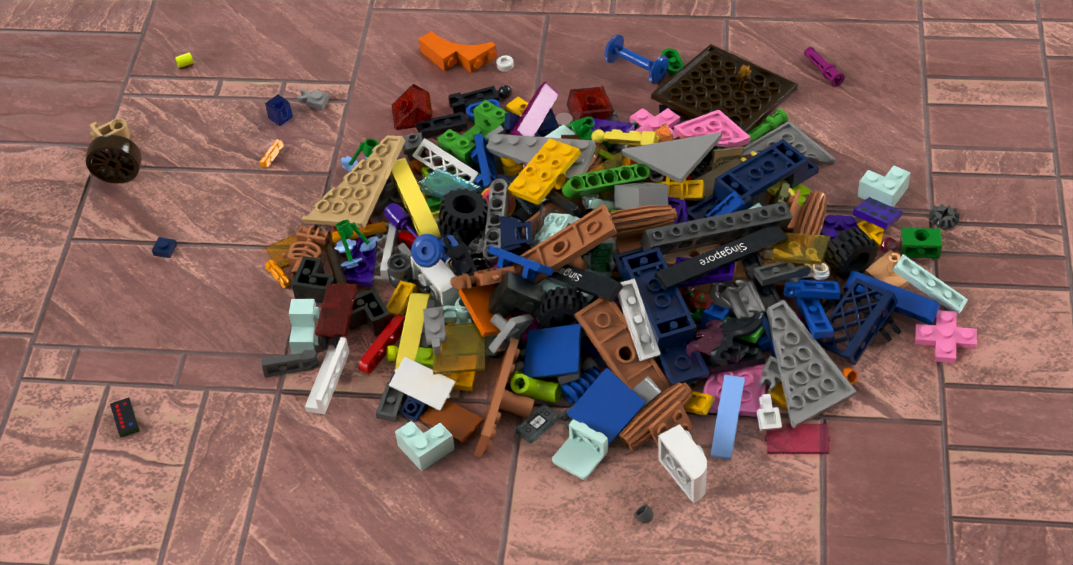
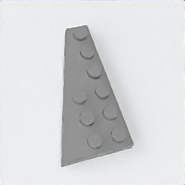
(524, 148)

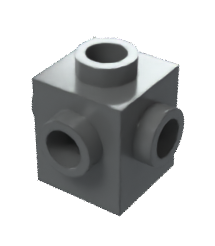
(411, 144)

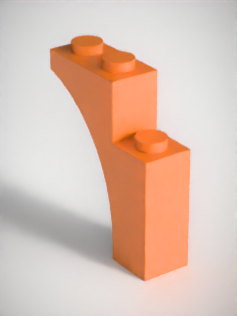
(448, 54)

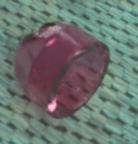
(891, 245)

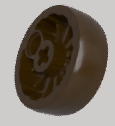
(117, 163)

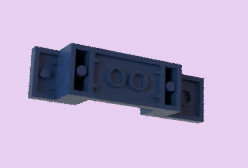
(757, 175)
(666, 313)

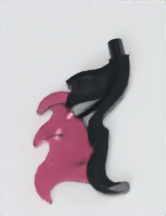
(720, 336)

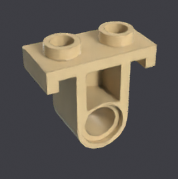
(114, 127)

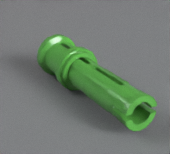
(769, 124)

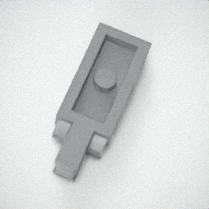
(435, 328)

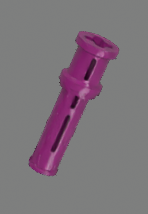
(828, 70)

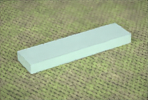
(930, 284)

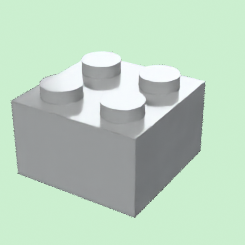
(640, 194)

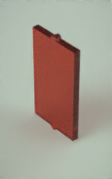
(336, 310)

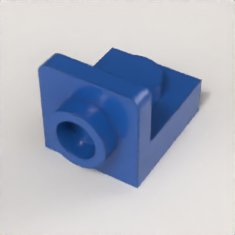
(715, 312)

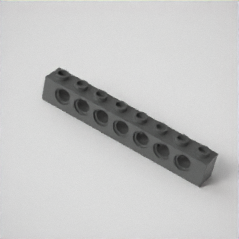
(715, 229)

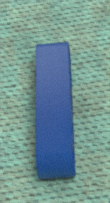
(908, 304)

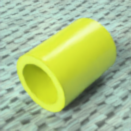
(184, 60)

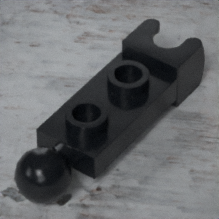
(462, 101)

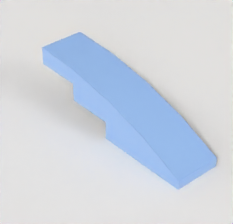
(727, 417)

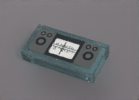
(537, 423)

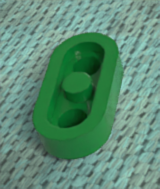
(674, 60)

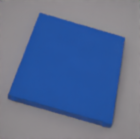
(553, 351)
(607, 405)

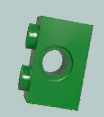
(921, 242)

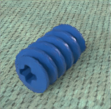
(575, 389)

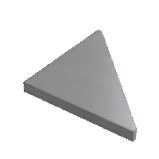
(794, 137)
(674, 157)

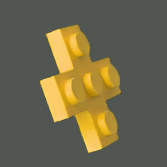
(687, 190)

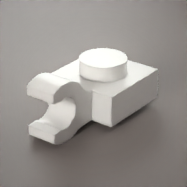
(767, 416)

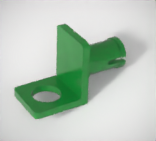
(582, 127)

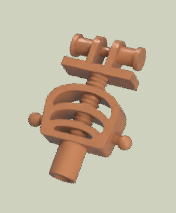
(306, 245)
(480, 277)

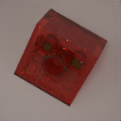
(589, 102)
(411, 108)

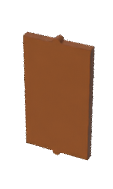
(454, 418)

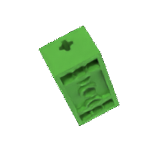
(487, 119)

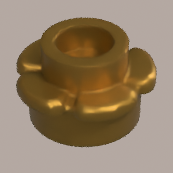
(744, 72)

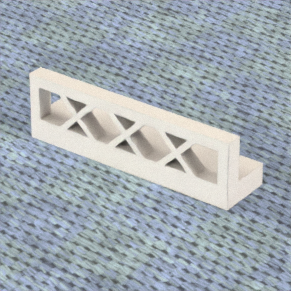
(446, 158)
(389, 250)
(638, 321)
(327, 378)

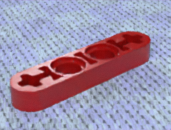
(378, 348)

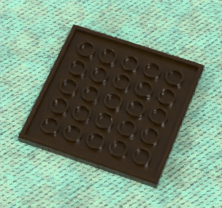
(712, 84)

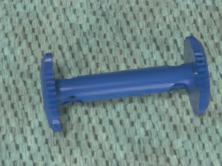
(615, 49)
(428, 249)

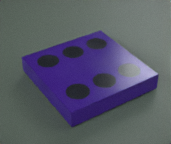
(877, 213)

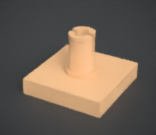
(883, 269)

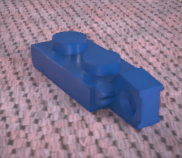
(812, 289)

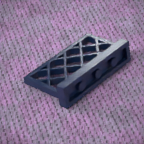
(870, 326)

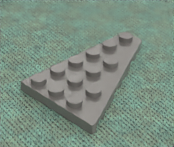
(806, 371)

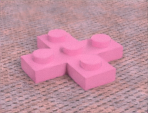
(648, 122)
(945, 336)

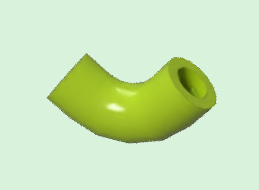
(536, 388)

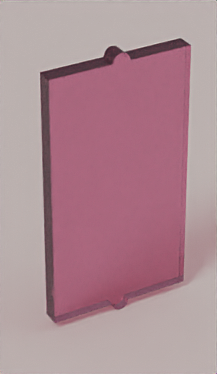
(798, 440)

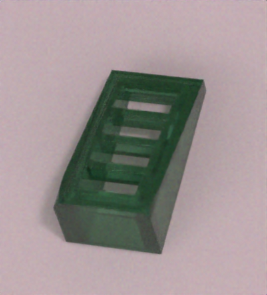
(602, 258)

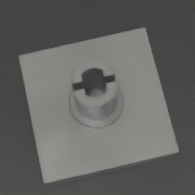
(508, 329)

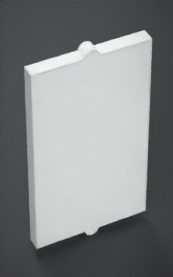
(421, 384)

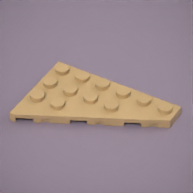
(360, 189)

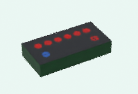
(124, 417)

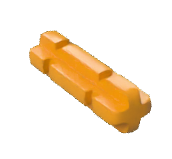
(271, 153)
(278, 274)

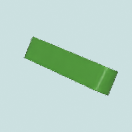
(598, 180)

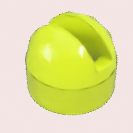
(392, 352)

